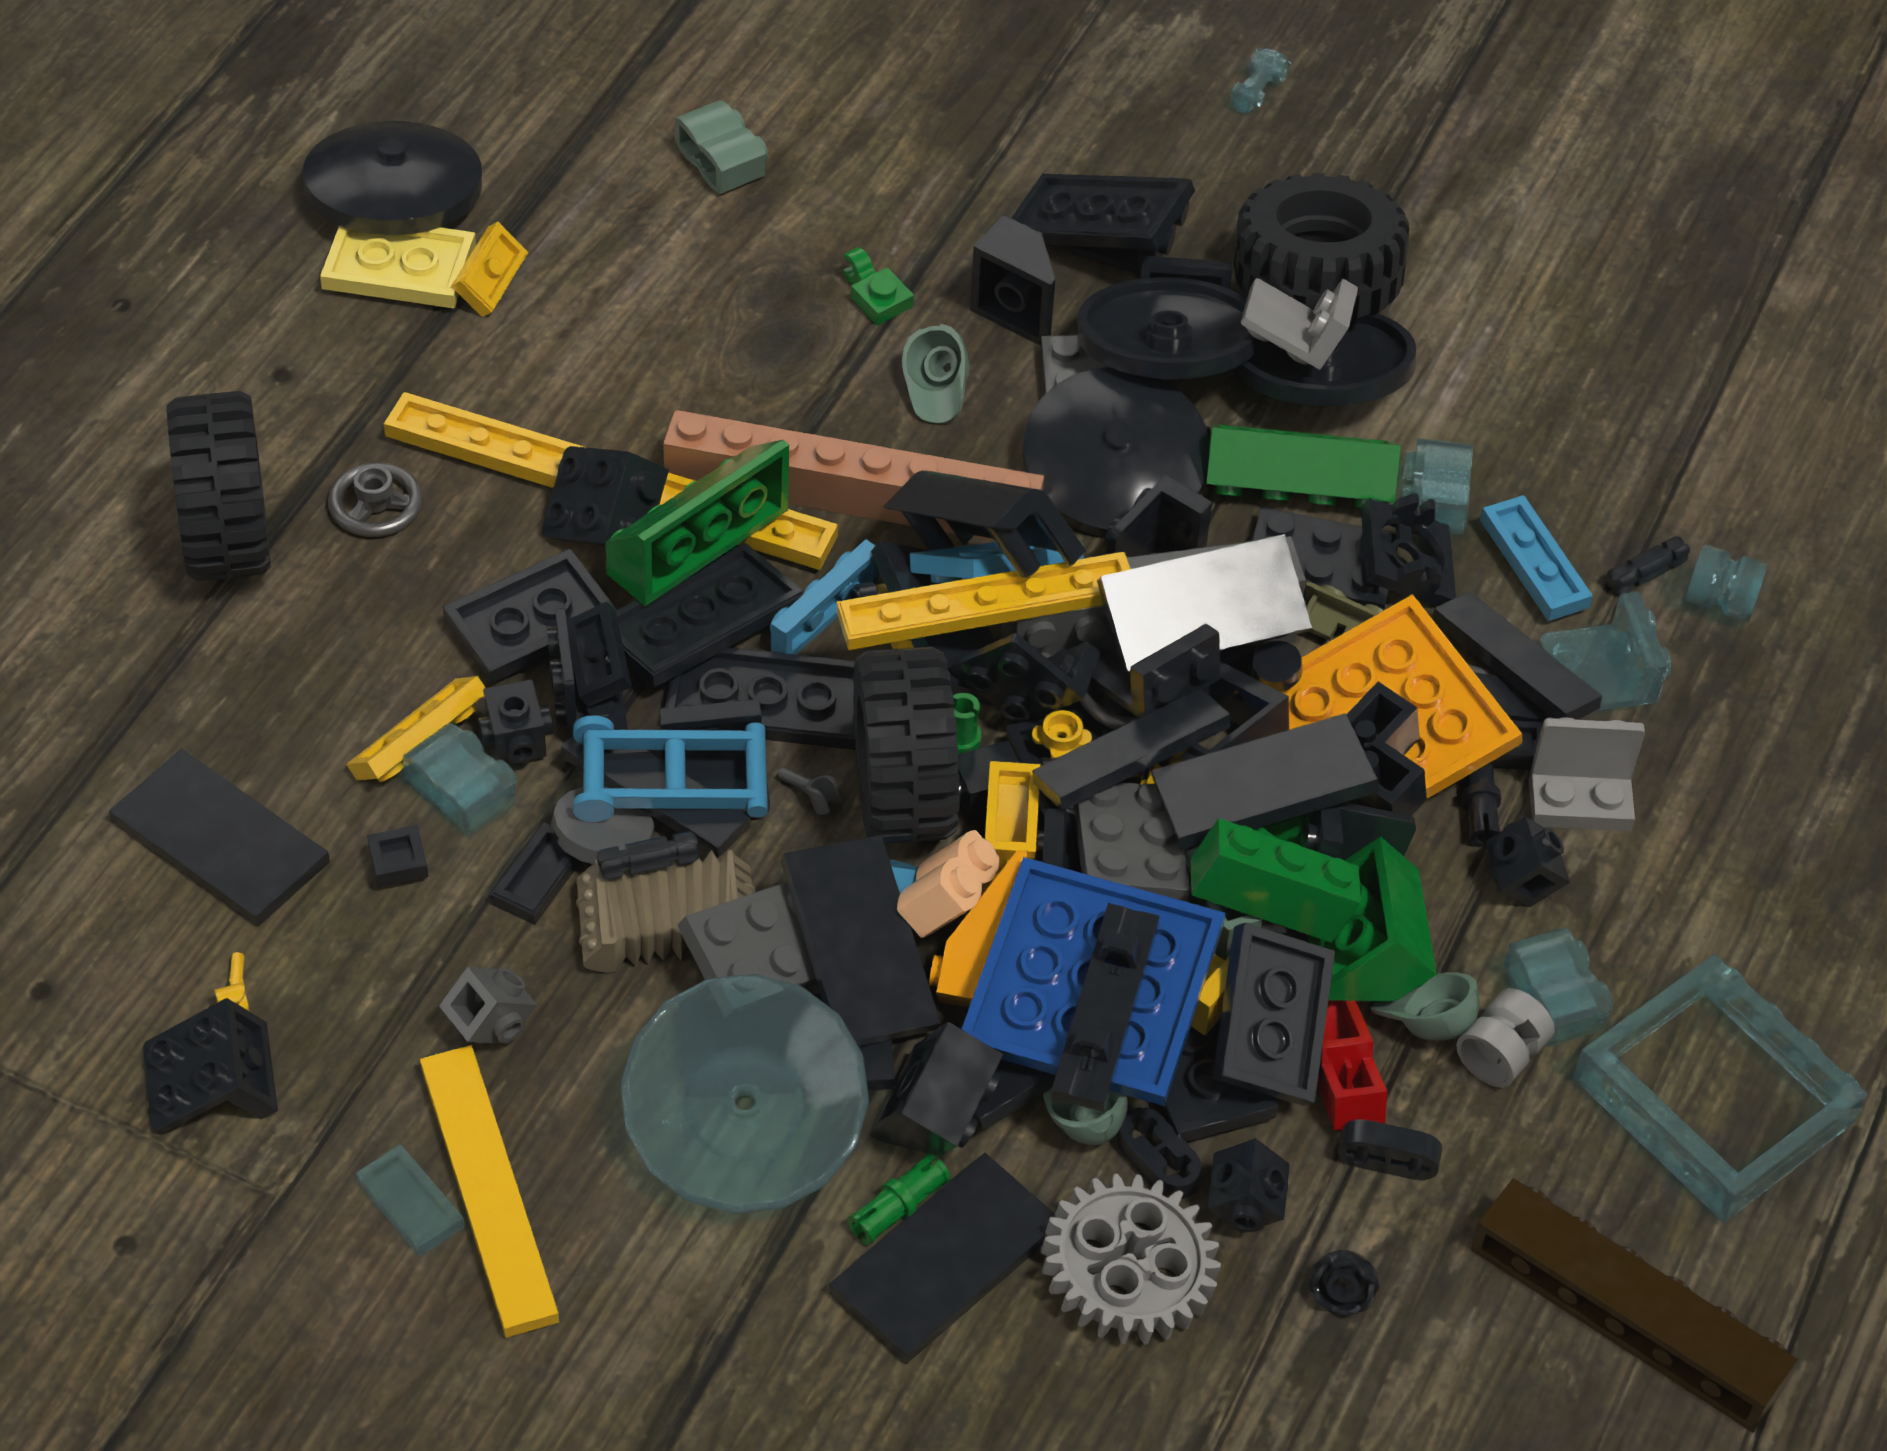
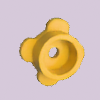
(1062, 724)

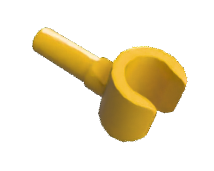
(236, 989)

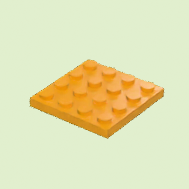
(1410, 655)

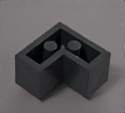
(1387, 731)

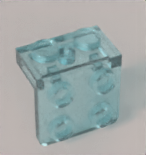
(1616, 659)

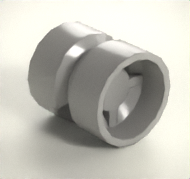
(1505, 1037)

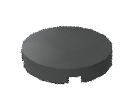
(585, 838)

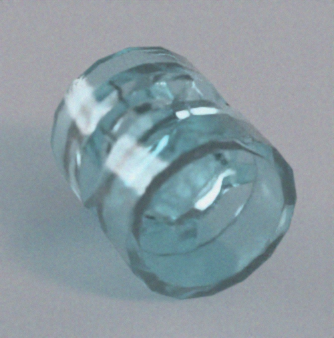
(1726, 582)

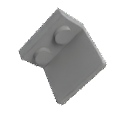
(1304, 333)
(1585, 774)

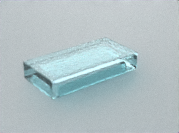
(410, 1200)

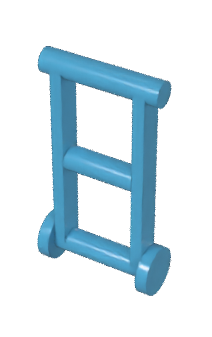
(598, 803)

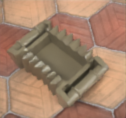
(643, 909)

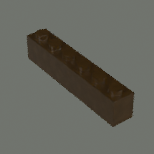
(1634, 1304)

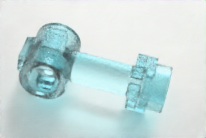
(1266, 66)

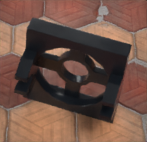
(1384, 566)

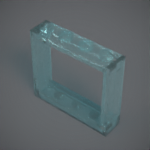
(1670, 1137)

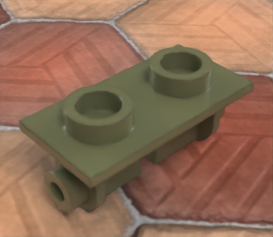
(1331, 609)

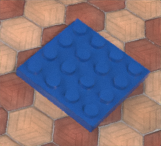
(1043, 959)

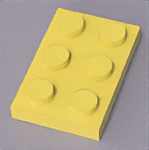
(398, 266)

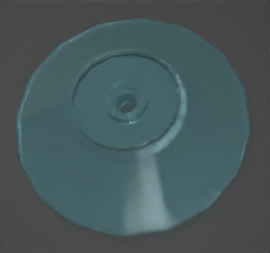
(735, 1042)

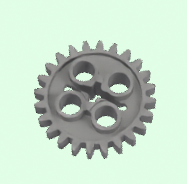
(1130, 1258)

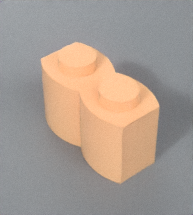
(948, 883)

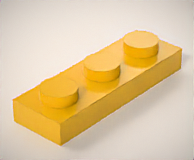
(385, 755)

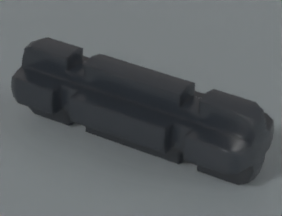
(1647, 565)
(648, 855)

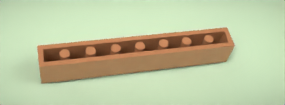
(822, 469)

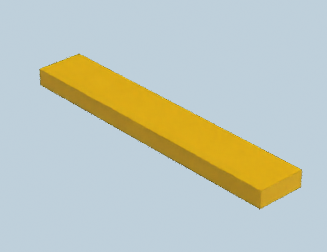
(975, 602)
(489, 1192)

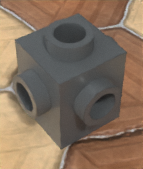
(488, 1005)

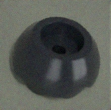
(1339, 1296)

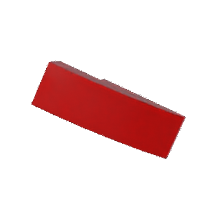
(1347, 1071)

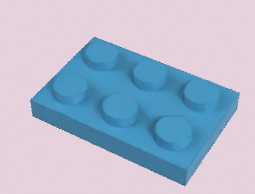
(971, 561)

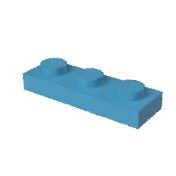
(1536, 558)
(817, 607)

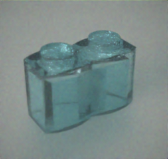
(1441, 473)
(461, 778)
(1558, 975)

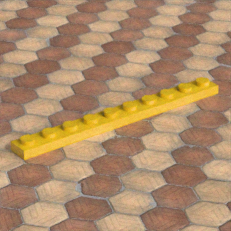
(537, 459)

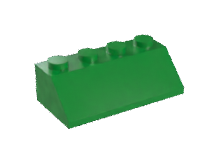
(1301, 464)
(700, 522)

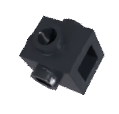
(515, 722)
(1527, 861)
(1248, 1186)

